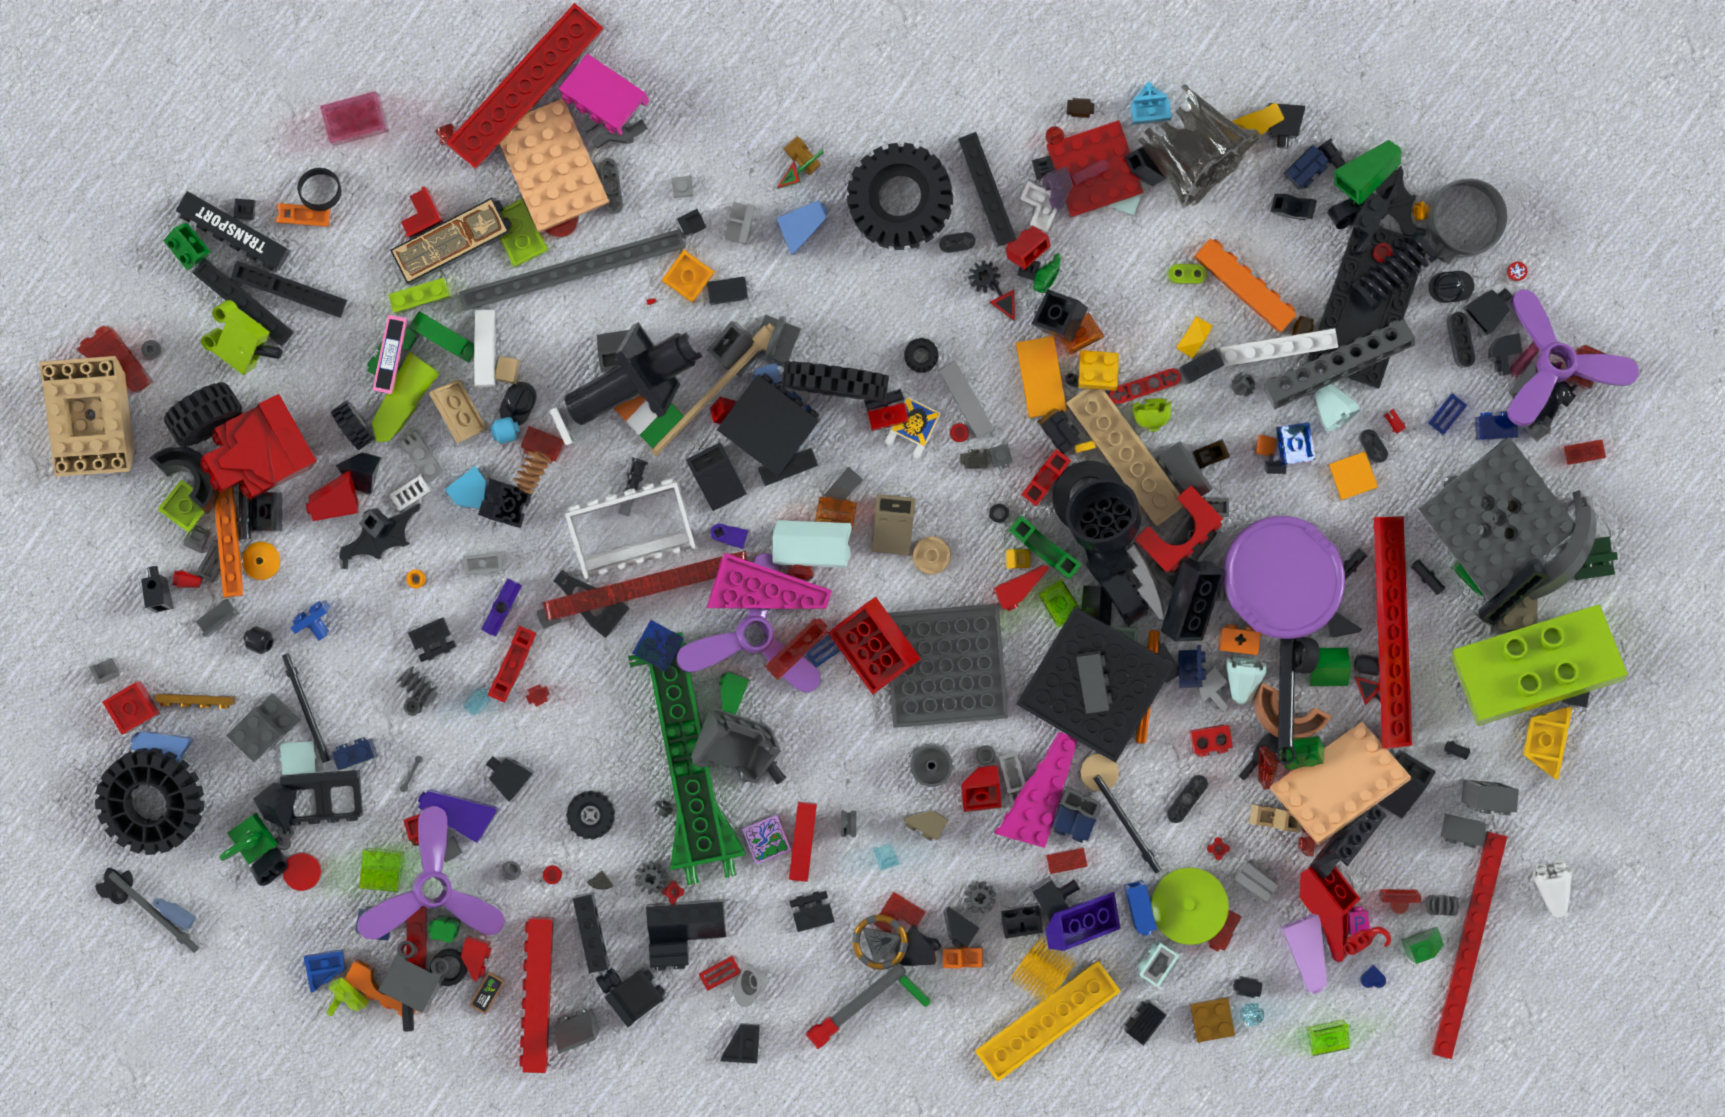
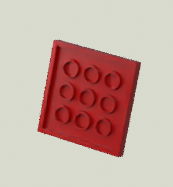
(1088, 149)

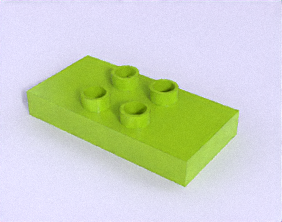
(1538, 665)

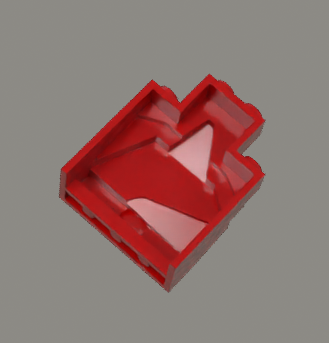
(258, 450)

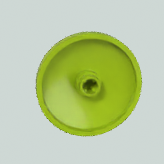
(1190, 906)

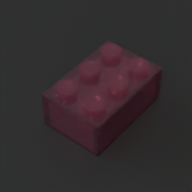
(354, 118)

